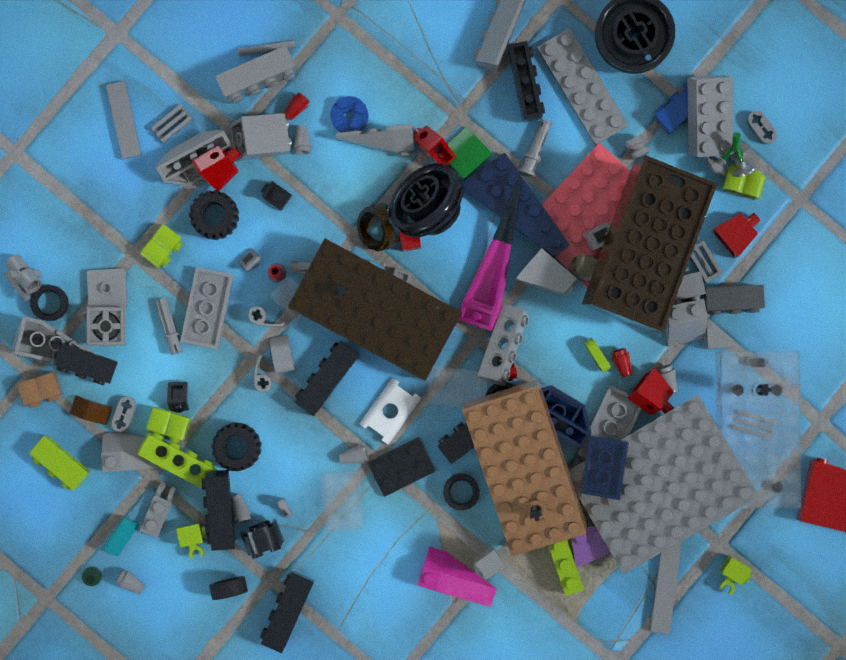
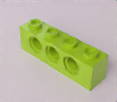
(148, 451)

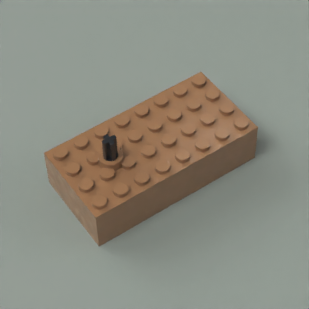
(524, 467)

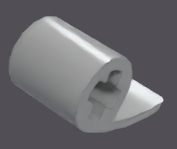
(261, 321)
(281, 354)
(257, 377)

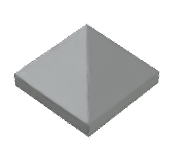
(250, 260)

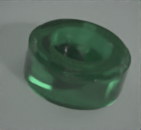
(92, 576)

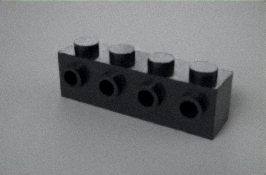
(525, 82)
(327, 378)
(219, 507)
(287, 611)

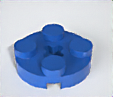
(345, 105)

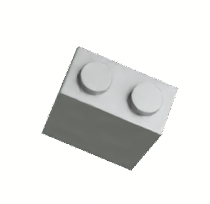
(261, 136)
(546, 274)
(686, 323)

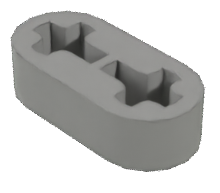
(757, 130)
(119, 412)

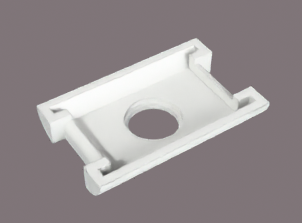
(389, 427)

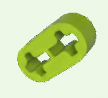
(597, 355)

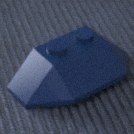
(567, 416)

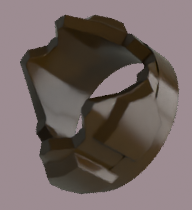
(389, 237)

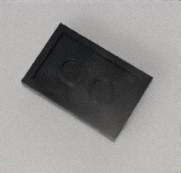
(401, 466)

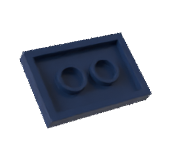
(604, 467)

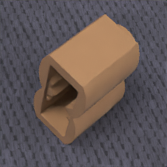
(40, 389)

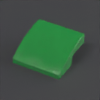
(469, 153)

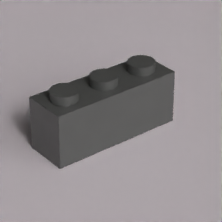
(734, 299)

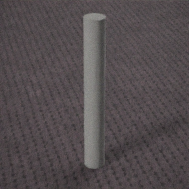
(265, 48)

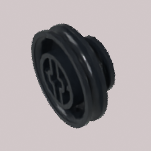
(634, 16)
(427, 201)

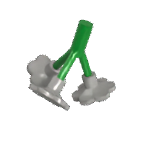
(742, 156)

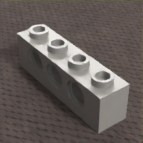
(508, 316)

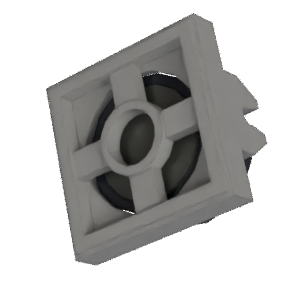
(107, 326)

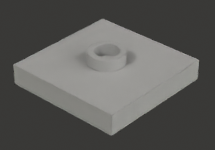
(107, 288)

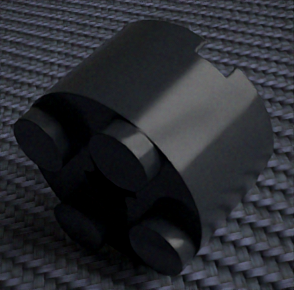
(262, 538)

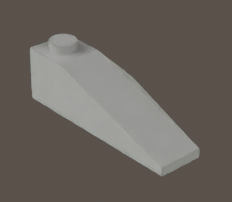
(120, 453)

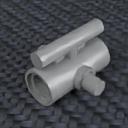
(22, 277)

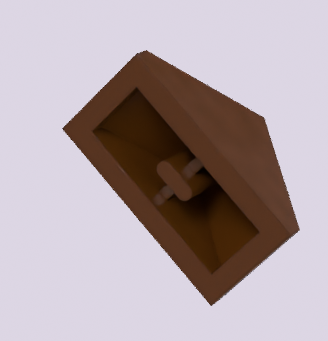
(90, 410)

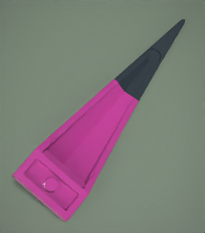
(486, 291)

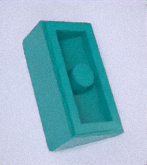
(120, 536)

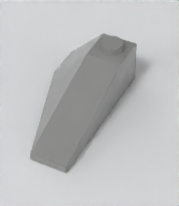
(394, 140)
(40, 340)

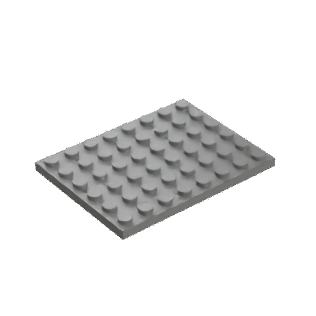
(673, 486)

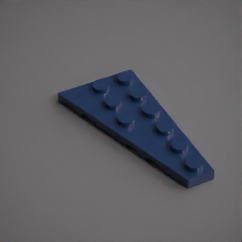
(493, 188)

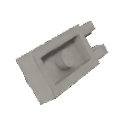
(157, 512)

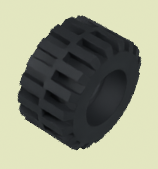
(206, 200)
(221, 454)

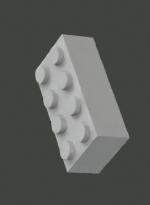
(256, 75)
(710, 115)

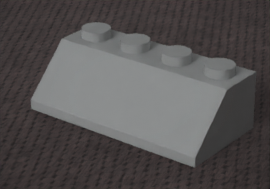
(499, 33)

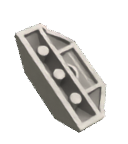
(177, 163)

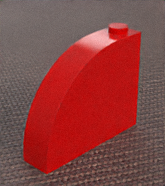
(824, 496)

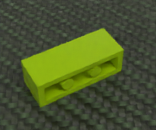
(59, 463)
(565, 567)

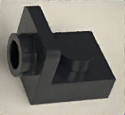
(275, 195)
(177, 396)

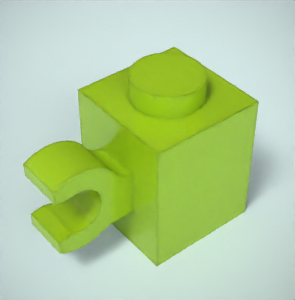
(191, 536)
(735, 572)

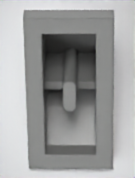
(717, 338)

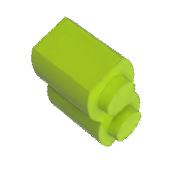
(746, 186)
(162, 246)
(168, 424)

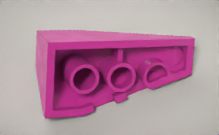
(449, 576)

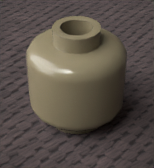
(583, 266)

